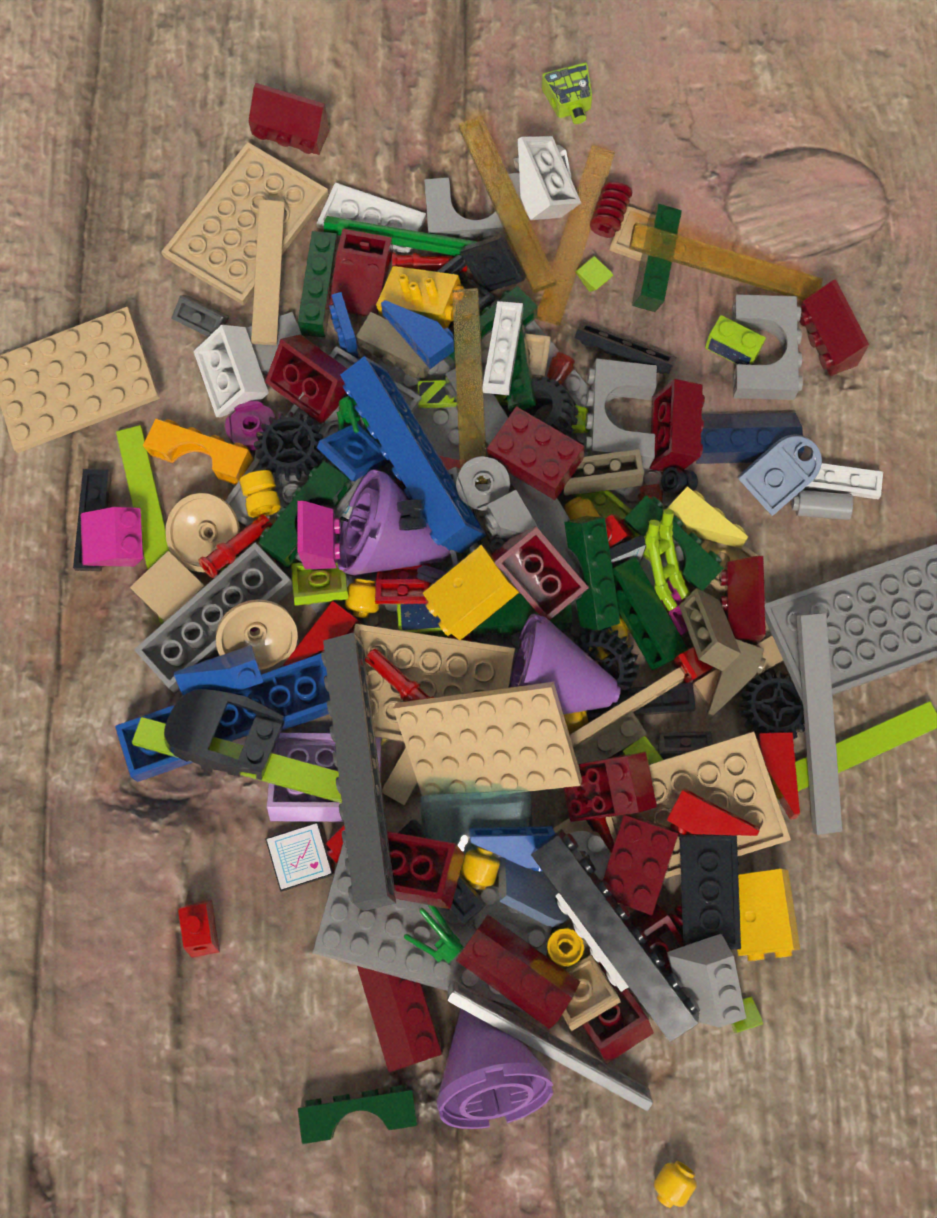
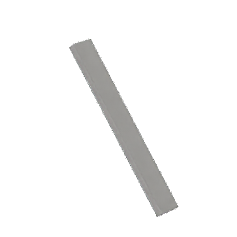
(819, 723)
(549, 1045)

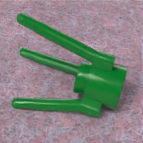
(350, 415)
(448, 944)

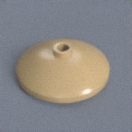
(189, 527)
(271, 642)

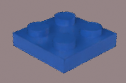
(343, 325)
(353, 452)

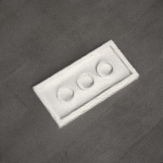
(364, 207)

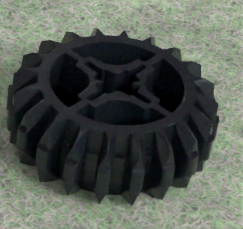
(275, 432)
(609, 647)
(778, 686)

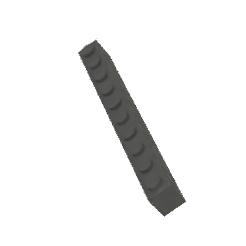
(545, 511)
(359, 774)

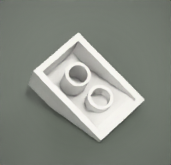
(544, 180)

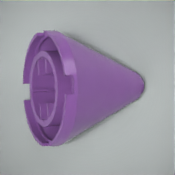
(372, 533)
(552, 657)
(489, 1077)

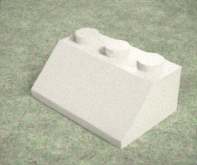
(230, 369)

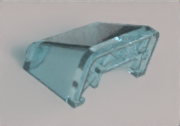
(451, 815)

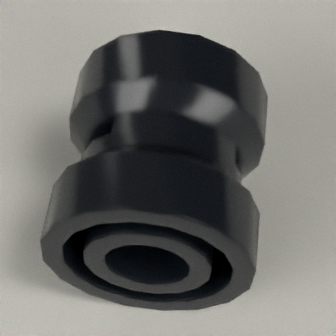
(677, 480)
(411, 515)

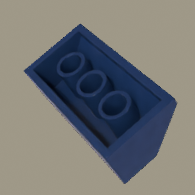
(744, 435)

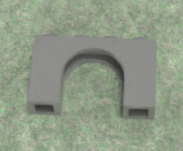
(445, 221)
(779, 317)
(610, 381)

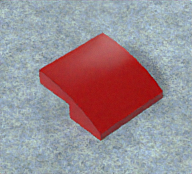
(400, 586)

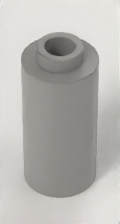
(823, 505)

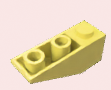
(705, 520)

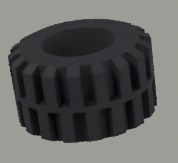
(563, 410)

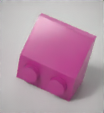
(318, 536)
(112, 537)

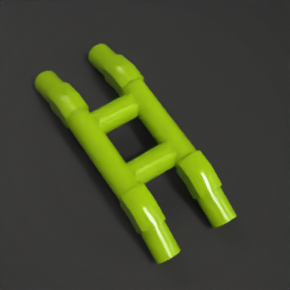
(671, 570)

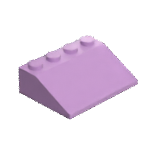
(293, 805)

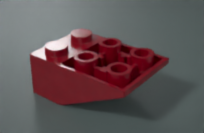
(361, 270)
(611, 788)

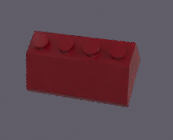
(519, 971)
(400, 1019)

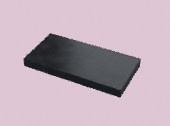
(710, 888)

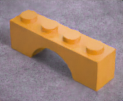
(170, 441)

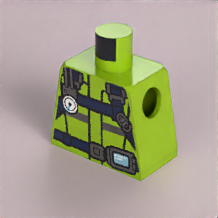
(569, 92)

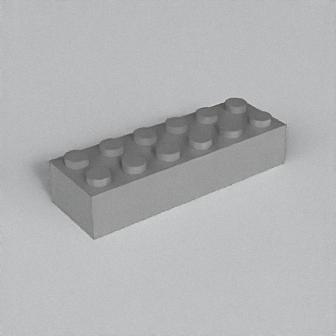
(191, 631)

